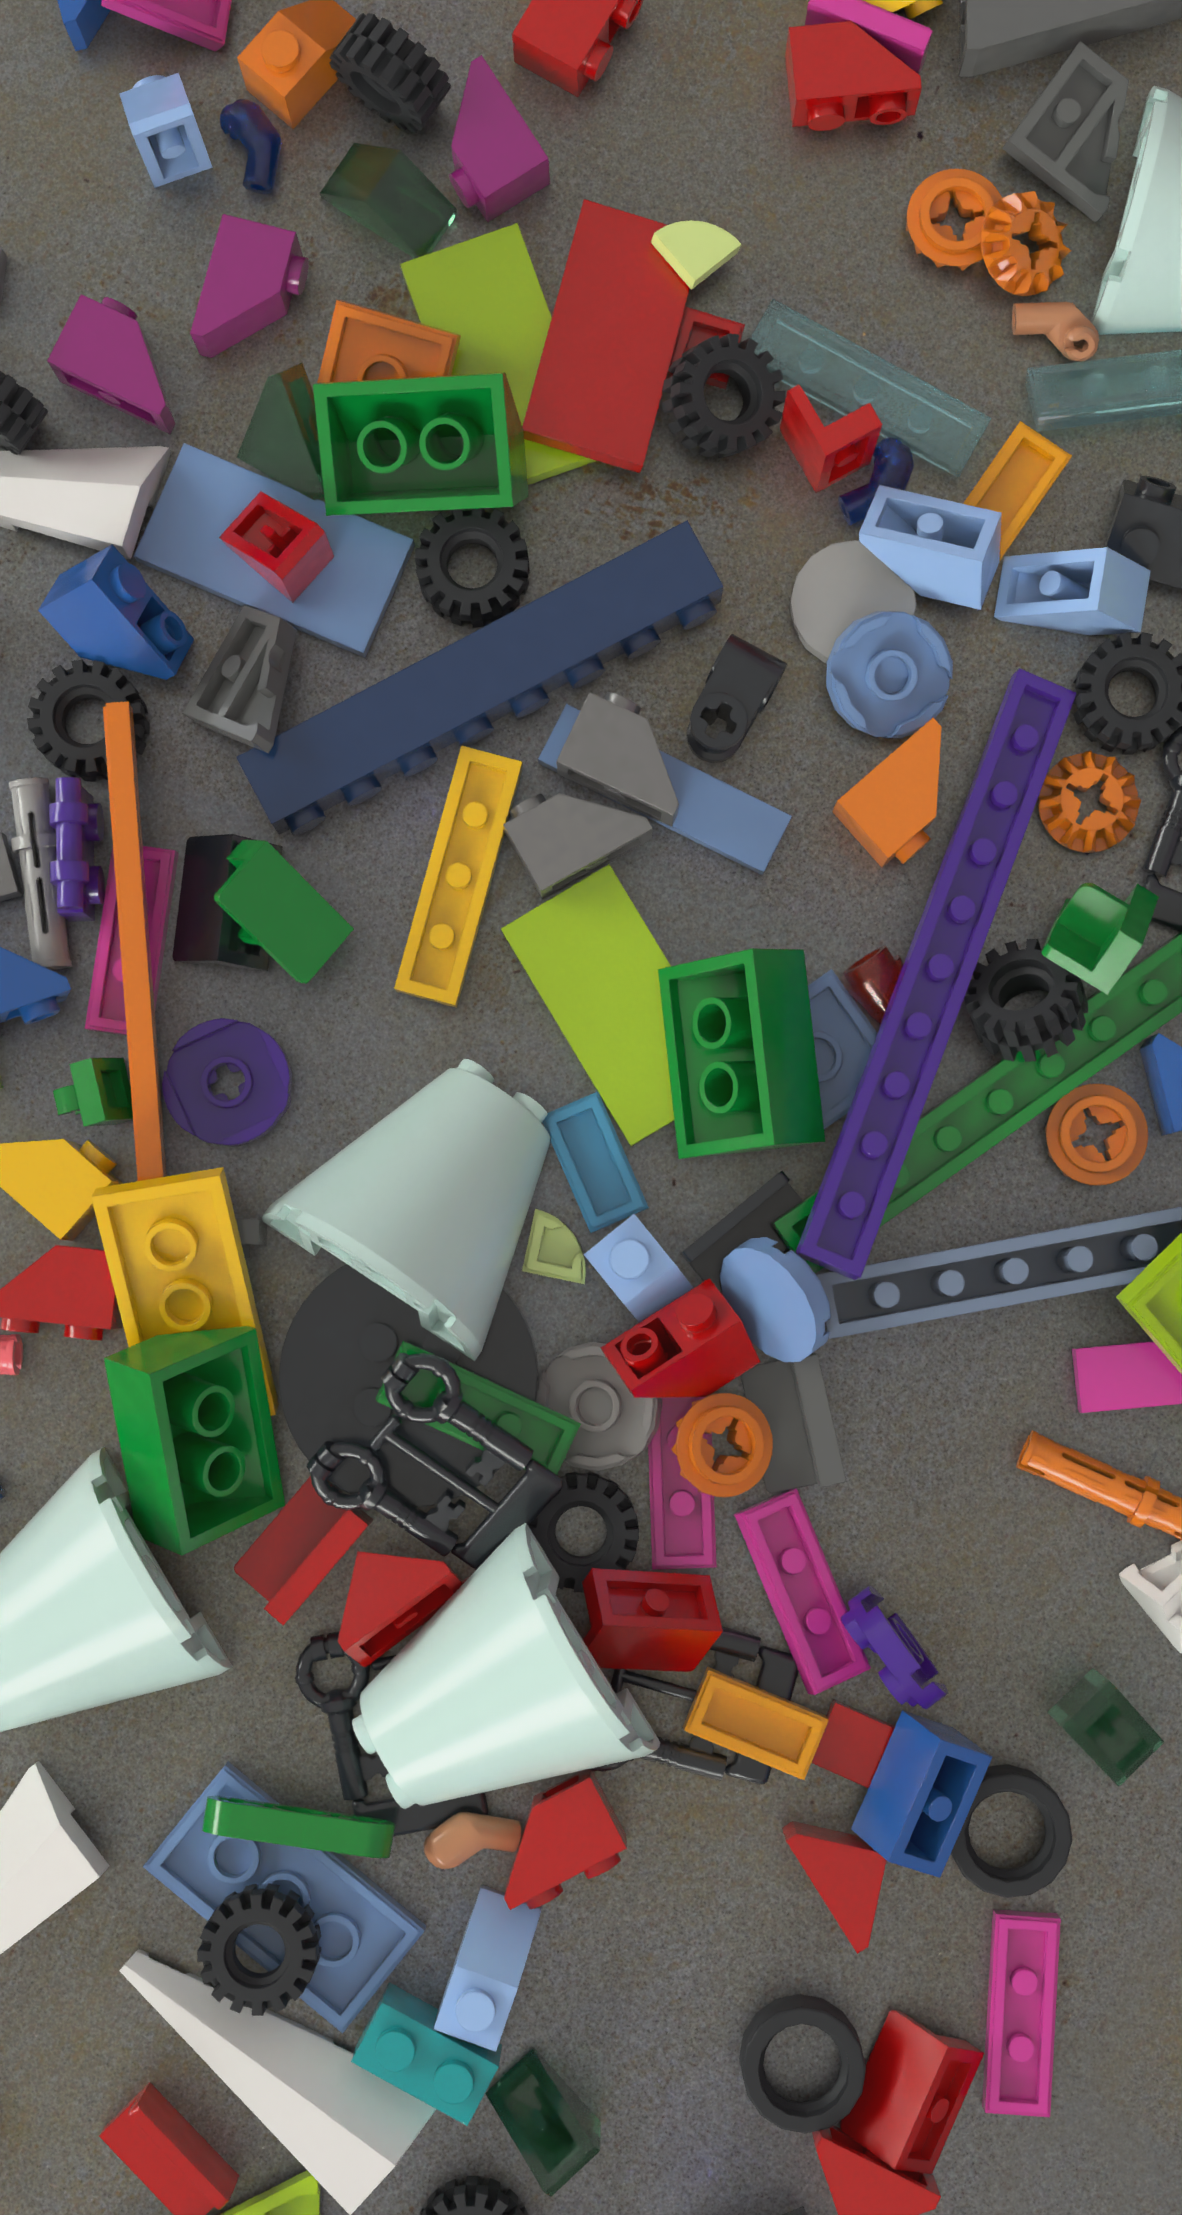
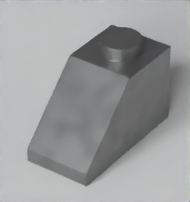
(618, 757)
(570, 838)

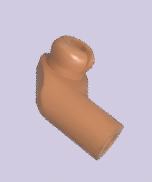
(1061, 324)
(468, 1834)

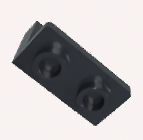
(1150, 528)

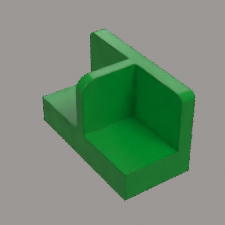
(280, 910)
(1099, 933)

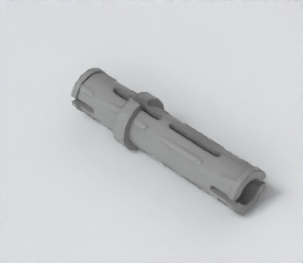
(32, 800)

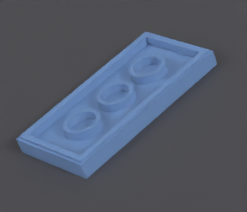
(338, 606)
(359, 1922)

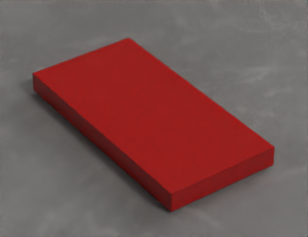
(607, 341)

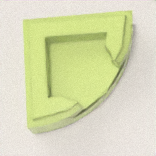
(695, 249)
(554, 1250)

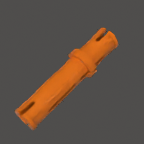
(1136, 1498)

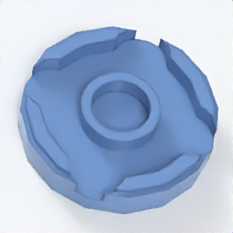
(889, 674)
(776, 1299)

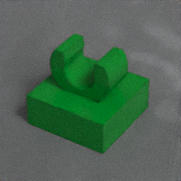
(98, 1093)

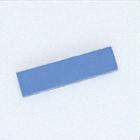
(707, 810)

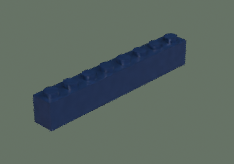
(484, 678)

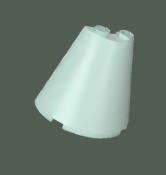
(1145, 271)
(430, 1200)
(91, 1608)
(497, 1690)

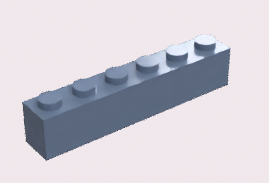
(997, 1273)

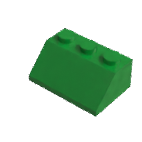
(420, 444)
(741, 1053)
(195, 1435)

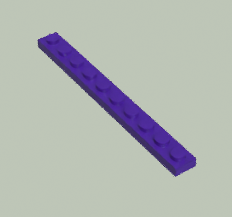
(935, 976)

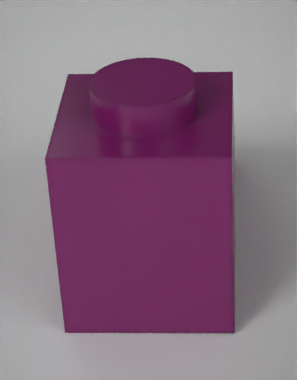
(494, 148)
(246, 283)
(111, 361)

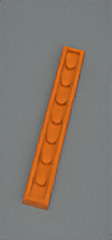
(134, 940)

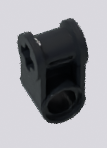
(735, 692)

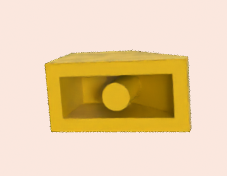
(56, 1181)

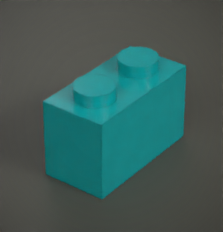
(421, 2061)

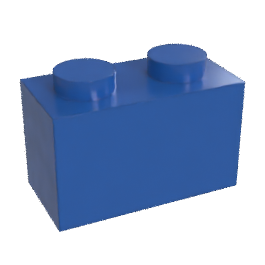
(921, 1794)

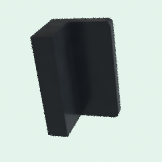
(202, 927)
(744, 1222)

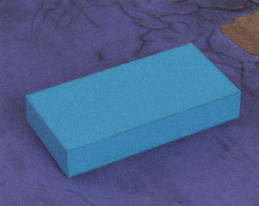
(594, 1162)

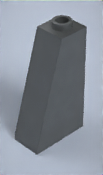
(1018, 31)

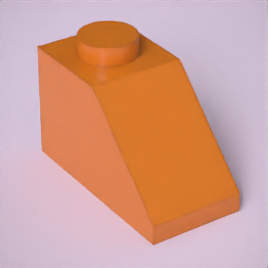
(290, 58)
(896, 799)

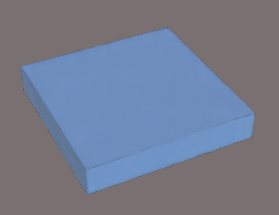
(841, 1044)

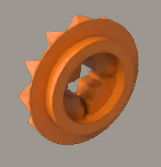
(929, 204)
(1008, 259)
(1060, 807)
(1123, 1148)
(747, 1432)

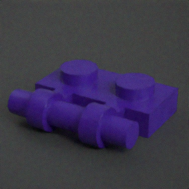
(77, 826)

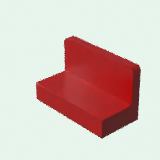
(828, 451)
(299, 1550)
(650, 1619)
(911, 2094)
(169, 2155)

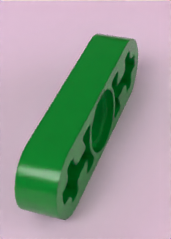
(298, 1827)

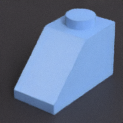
(165, 129)
(934, 544)
(1074, 591)
(638, 1269)
(487, 1970)

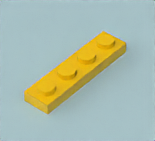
(458, 876)

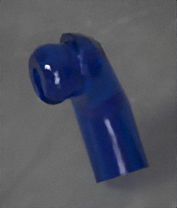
(253, 128)
(891, 468)

